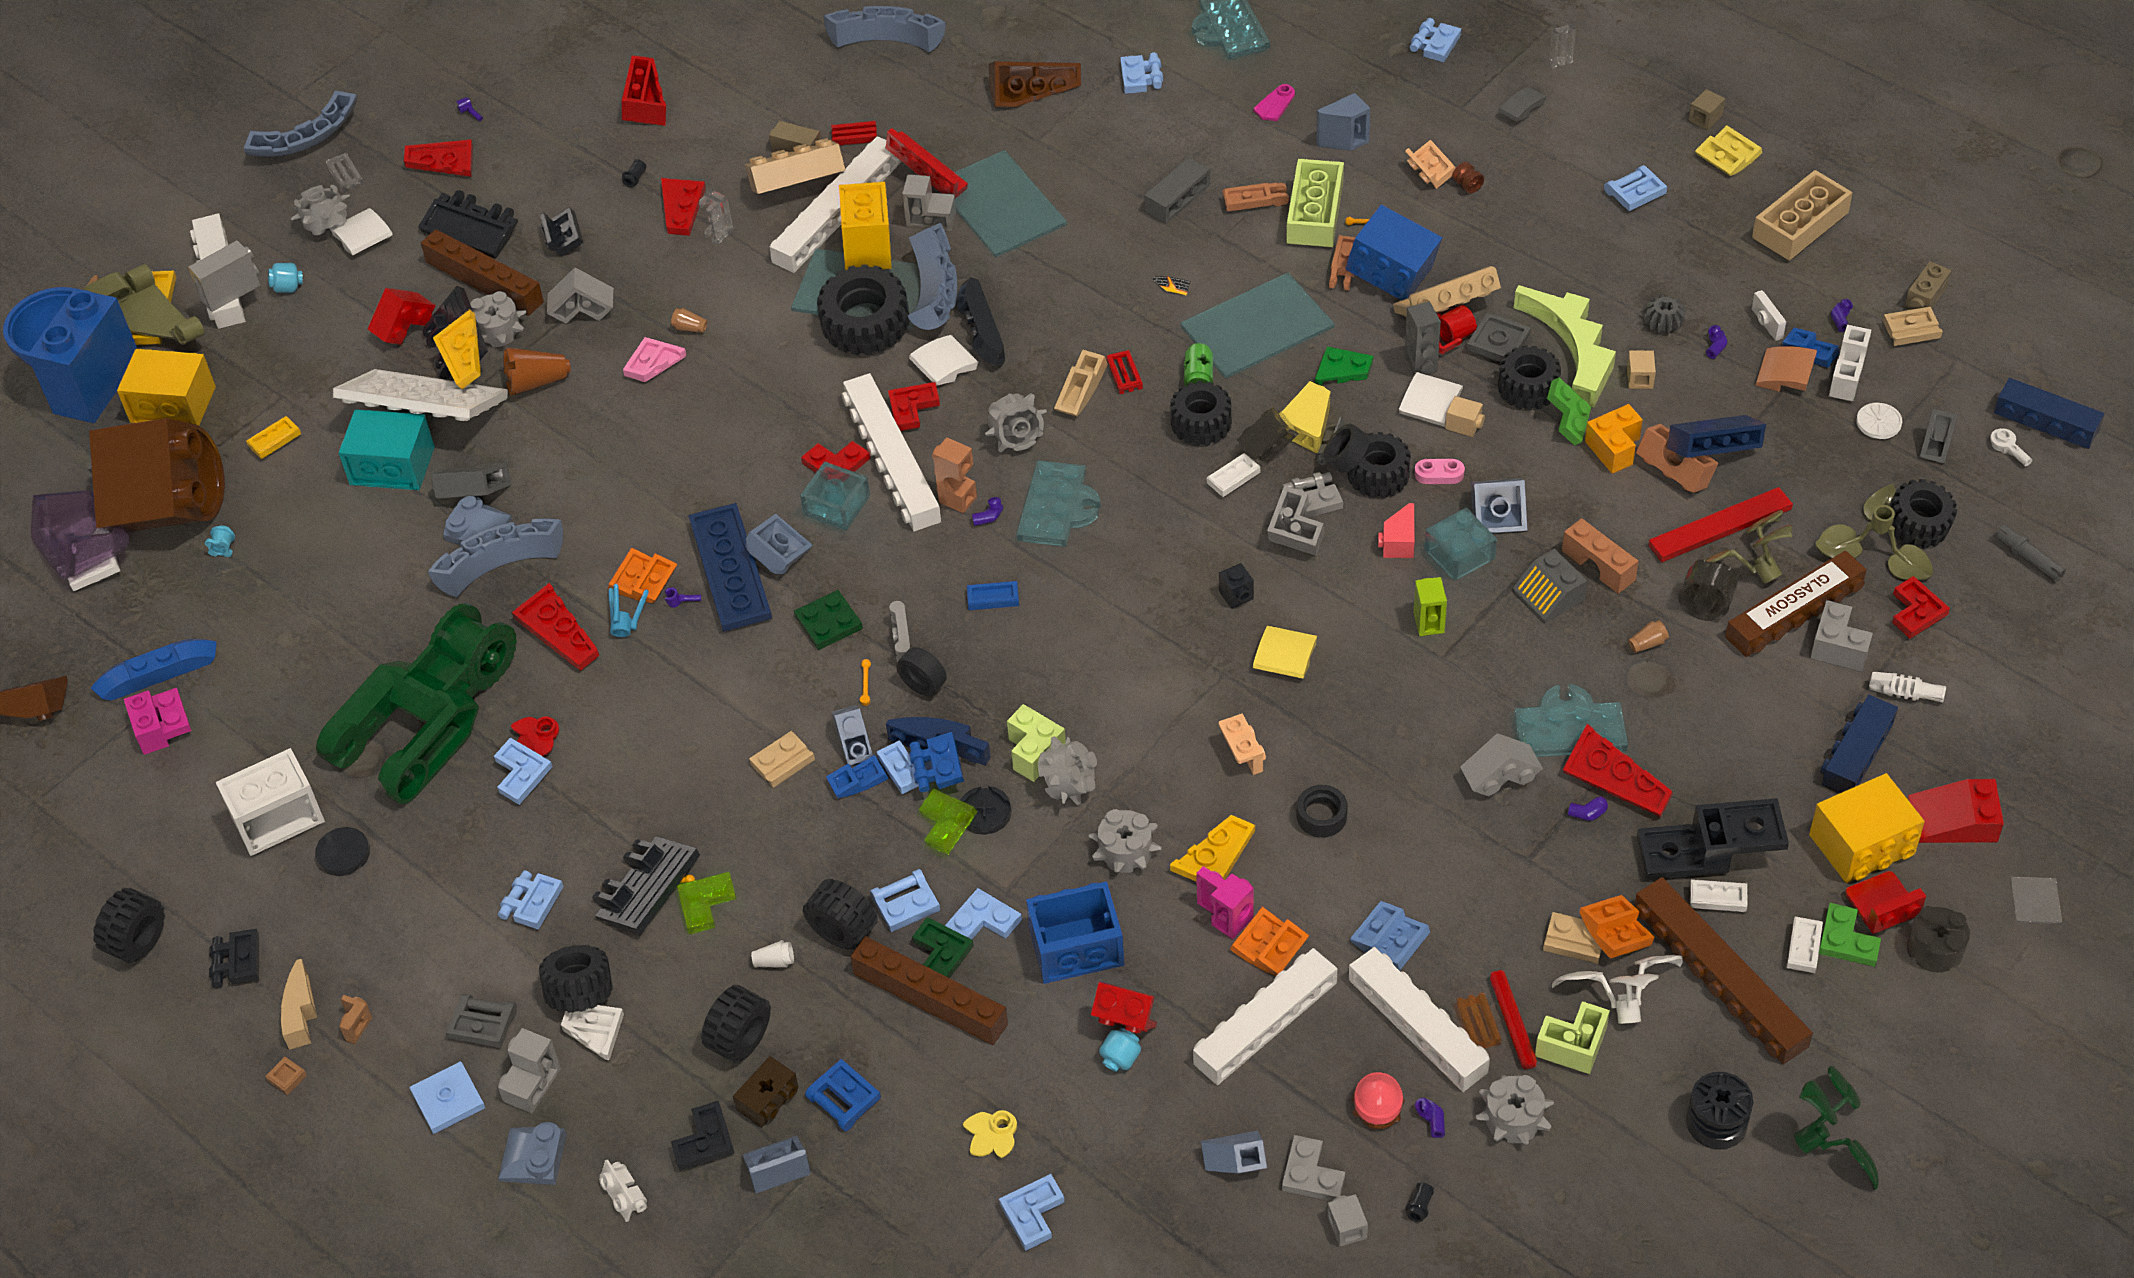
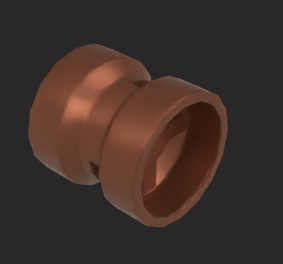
(1468, 177)

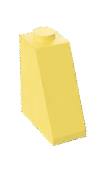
(1309, 415)

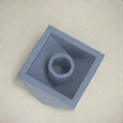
(777, 1164)

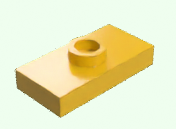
(273, 437)

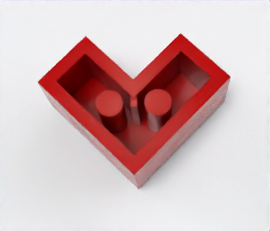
(396, 312)

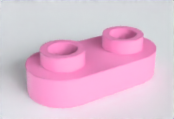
(1439, 471)

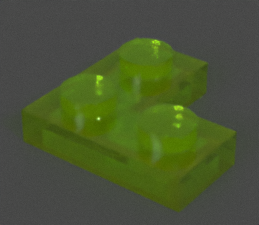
(951, 820)
(701, 894)

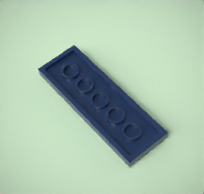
(729, 567)

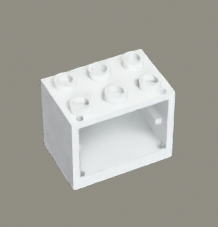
(270, 801)

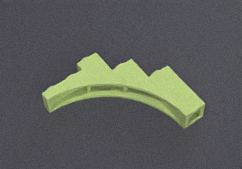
(1582, 337)

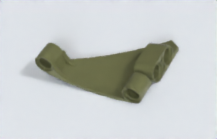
(146, 306)

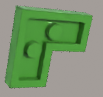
(1574, 410)
(1843, 943)

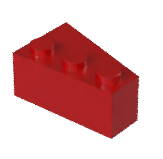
(642, 93)

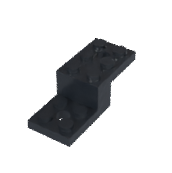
(1712, 838)

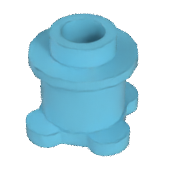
(220, 541)

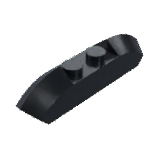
(984, 331)

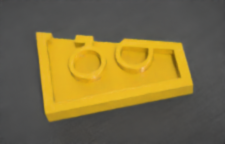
(460, 349)
(1217, 851)

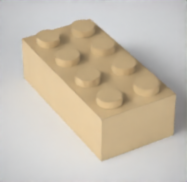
(794, 167)
(1802, 215)

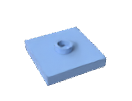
(447, 1097)

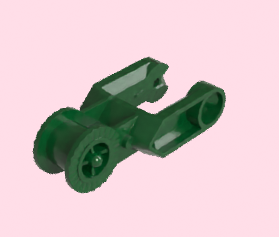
(433, 689)

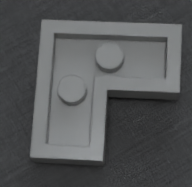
(1306, 1177)

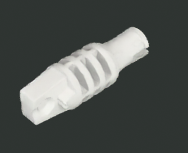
(1892, 684)

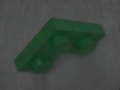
(946, 945)

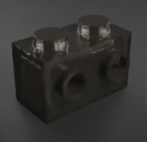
(1267, 436)

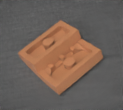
(1786, 367)

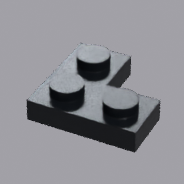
(710, 1141)

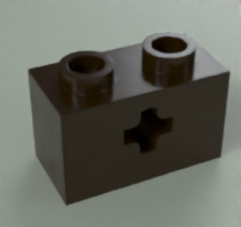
(766, 1092)

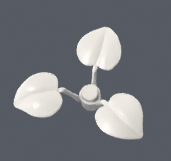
(1627, 1004)

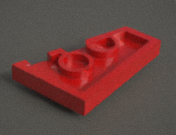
(442, 157)
(681, 204)

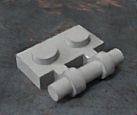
(1322, 498)

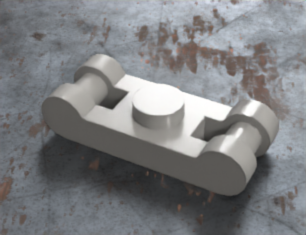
(900, 629)

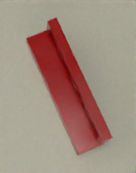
(924, 163)

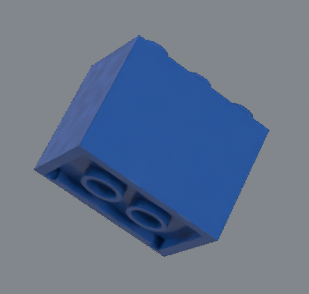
(1393, 253)
(1075, 932)

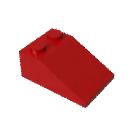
(1960, 812)

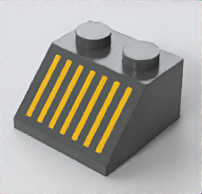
(1551, 586)

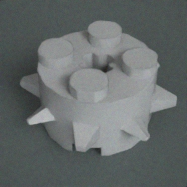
(321, 209)
(497, 318)
(1015, 422)
(1067, 770)
(1125, 840)
(1515, 1109)

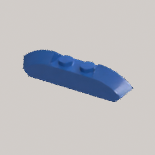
(154, 667)

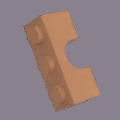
(951, 464)
(1691, 472)
(1615, 565)

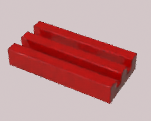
(854, 133)
(1128, 384)

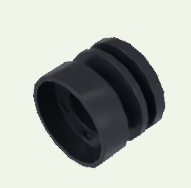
(1719, 1110)

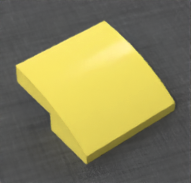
(1729, 151)
(1285, 652)

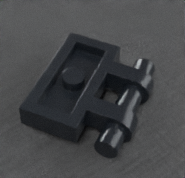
(243, 958)

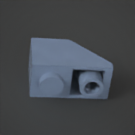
(852, 734)
(1234, 1153)

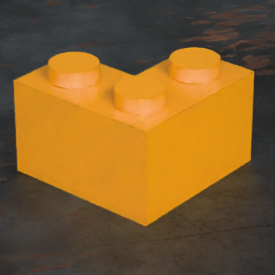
(1614, 437)

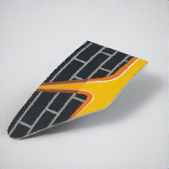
(1173, 284)

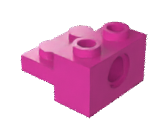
(145, 718)
(1228, 900)

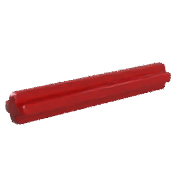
(1513, 1020)

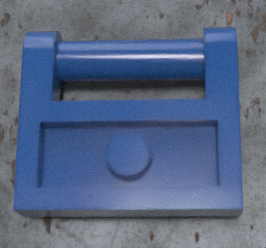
(849, 1088)

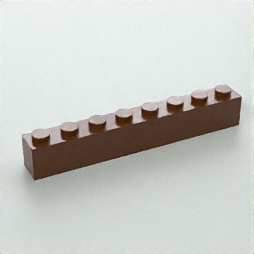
(1723, 971)

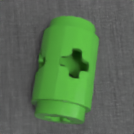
(1198, 364)

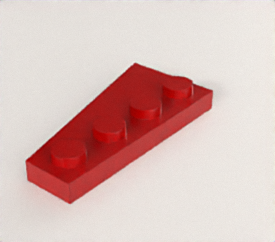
(555, 626)
(1608, 769)

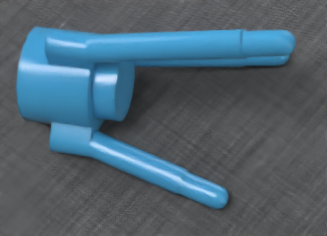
(620, 621)

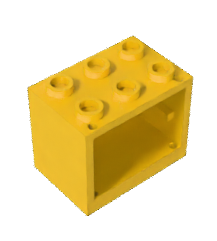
(865, 225)
(166, 386)
(1866, 828)

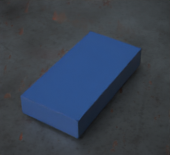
(992, 595)

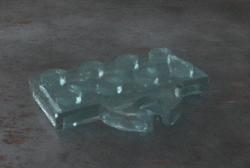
(1230, 26)
(1057, 504)
(1559, 723)

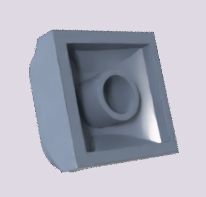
(472, 518)
(776, 544)
(533, 1154)

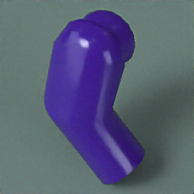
(1718, 341)
(991, 513)
(1433, 1114)

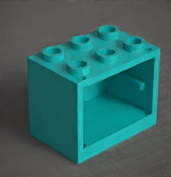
(386, 449)

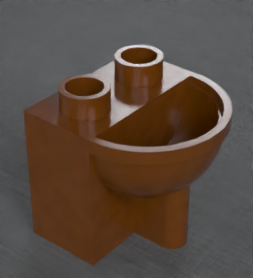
(155, 475)

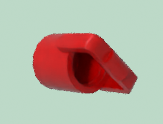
(1455, 326)

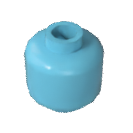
(284, 277)
(1120, 1050)

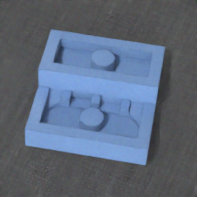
(1390, 933)

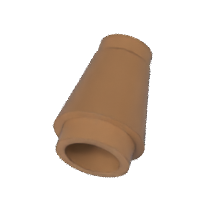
(688, 321)
(1650, 636)

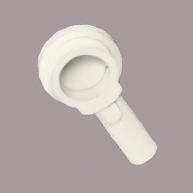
(2004, 441)

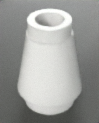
(774, 955)

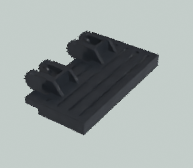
(469, 222)
(450, 310)
(645, 890)

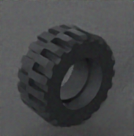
(858, 287)

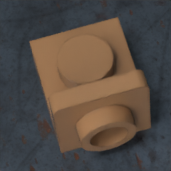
(355, 1019)

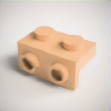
(1432, 163)
(1243, 742)

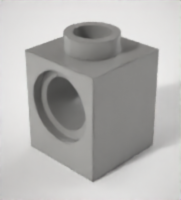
(1347, 1220)

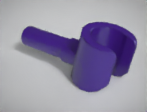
(465, 105)
(674, 599)

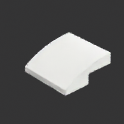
(361, 231)
(943, 360)
(1429, 398)

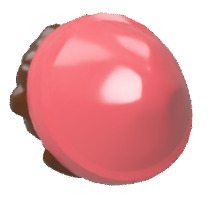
(1378, 1100)

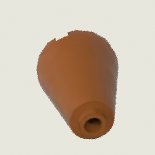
(532, 369)

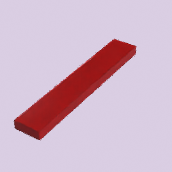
(1719, 524)

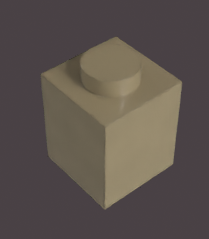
(1707, 109)

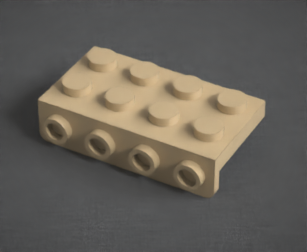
(1454, 291)

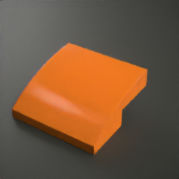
(642, 573)
(1616, 926)
(1269, 942)

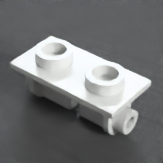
(615, 1180)

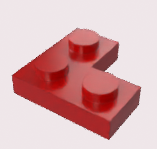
(910, 399)
(849, 458)
(1922, 607)

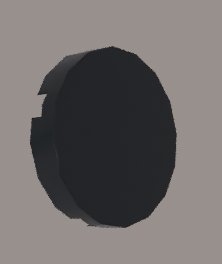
(992, 809)
(342, 851)

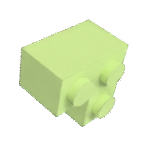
(1033, 736)
(1575, 1043)

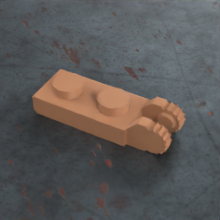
(1255, 196)
(1340, 260)

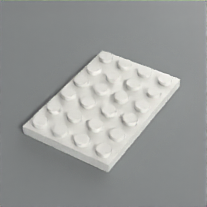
(419, 394)

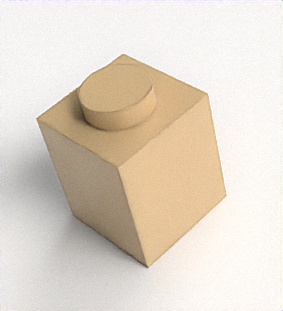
(1641, 369)
(1464, 416)

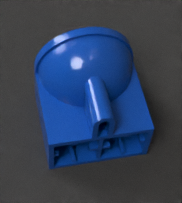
(75, 347)

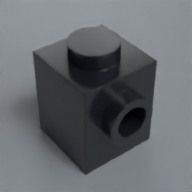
(1236, 585)

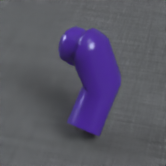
(1840, 313)
(1589, 811)

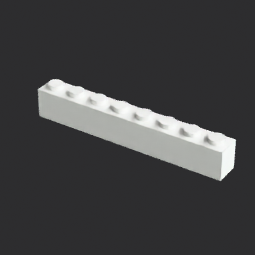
(824, 212)
(891, 453)

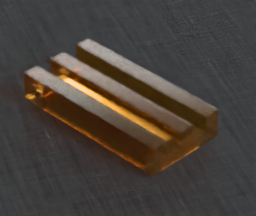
(1472, 1002)

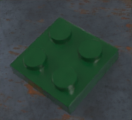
(828, 619)

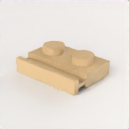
(1912, 326)
(781, 759)
(1571, 938)

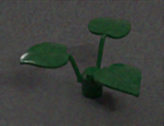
(1817, 1133)

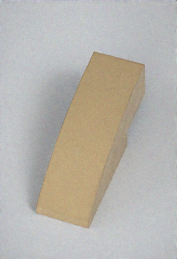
(1081, 383)
(297, 1007)

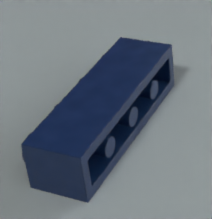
(2049, 413)
(1716, 436)
(1860, 744)

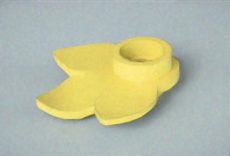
(989, 1136)

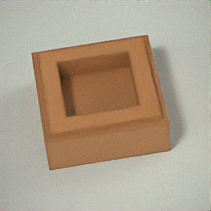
(286, 1075)

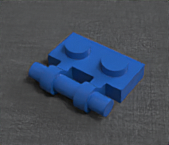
(945, 762)

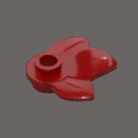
(533, 734)

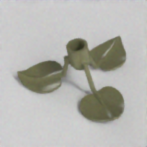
(1904, 563)
(1765, 564)

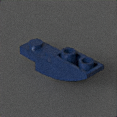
(923, 728)

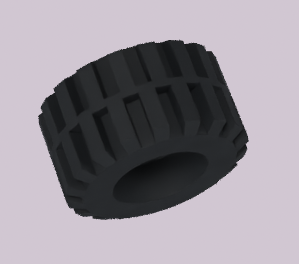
(1527, 377)
(1201, 427)
(1382, 479)
(1929, 500)
(840, 914)
(129, 925)
(575, 978)
(736, 1023)

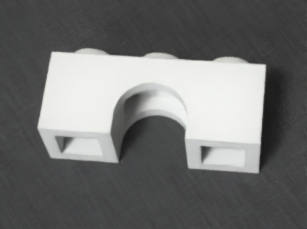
(1850, 363)

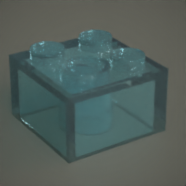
(835, 495)
(1460, 544)

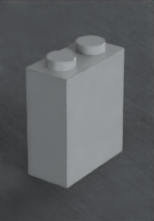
(225, 275)

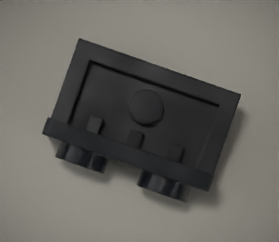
(562, 232)

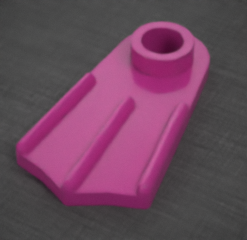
(1275, 103)

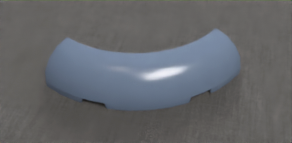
(885, 24)
(306, 134)
(937, 278)
(495, 548)

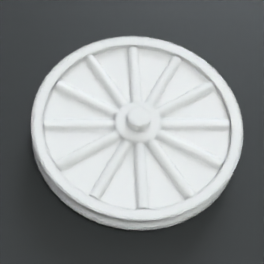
(1879, 420)

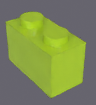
(1430, 606)

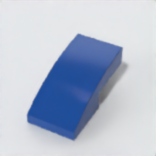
(1801, 338)
(853, 780)

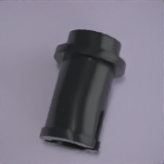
(631, 176)
(1418, 1206)

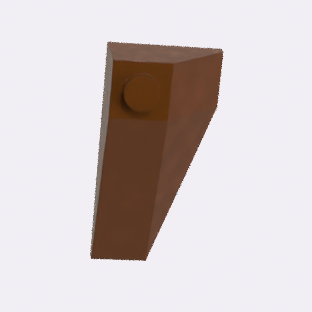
(1025, 82)
(34, 699)

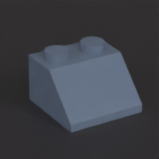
(1500, 504)

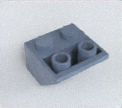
(1344, 124)

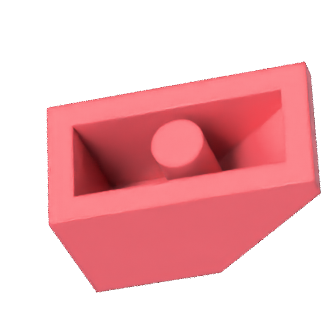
(1398, 534)

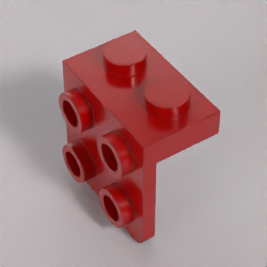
(1885, 901)
(1123, 1006)

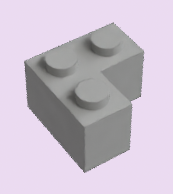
(924, 207)
(579, 293)
(1291, 527)
(1838, 642)
(1498, 762)
(531, 1071)

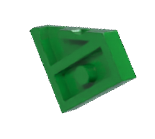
(1343, 366)

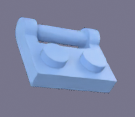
(1638, 193)
(908, 907)

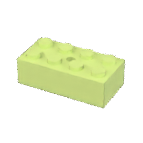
(1315, 202)

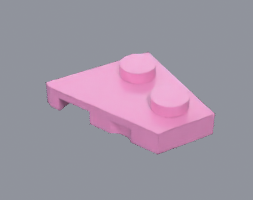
(652, 358)

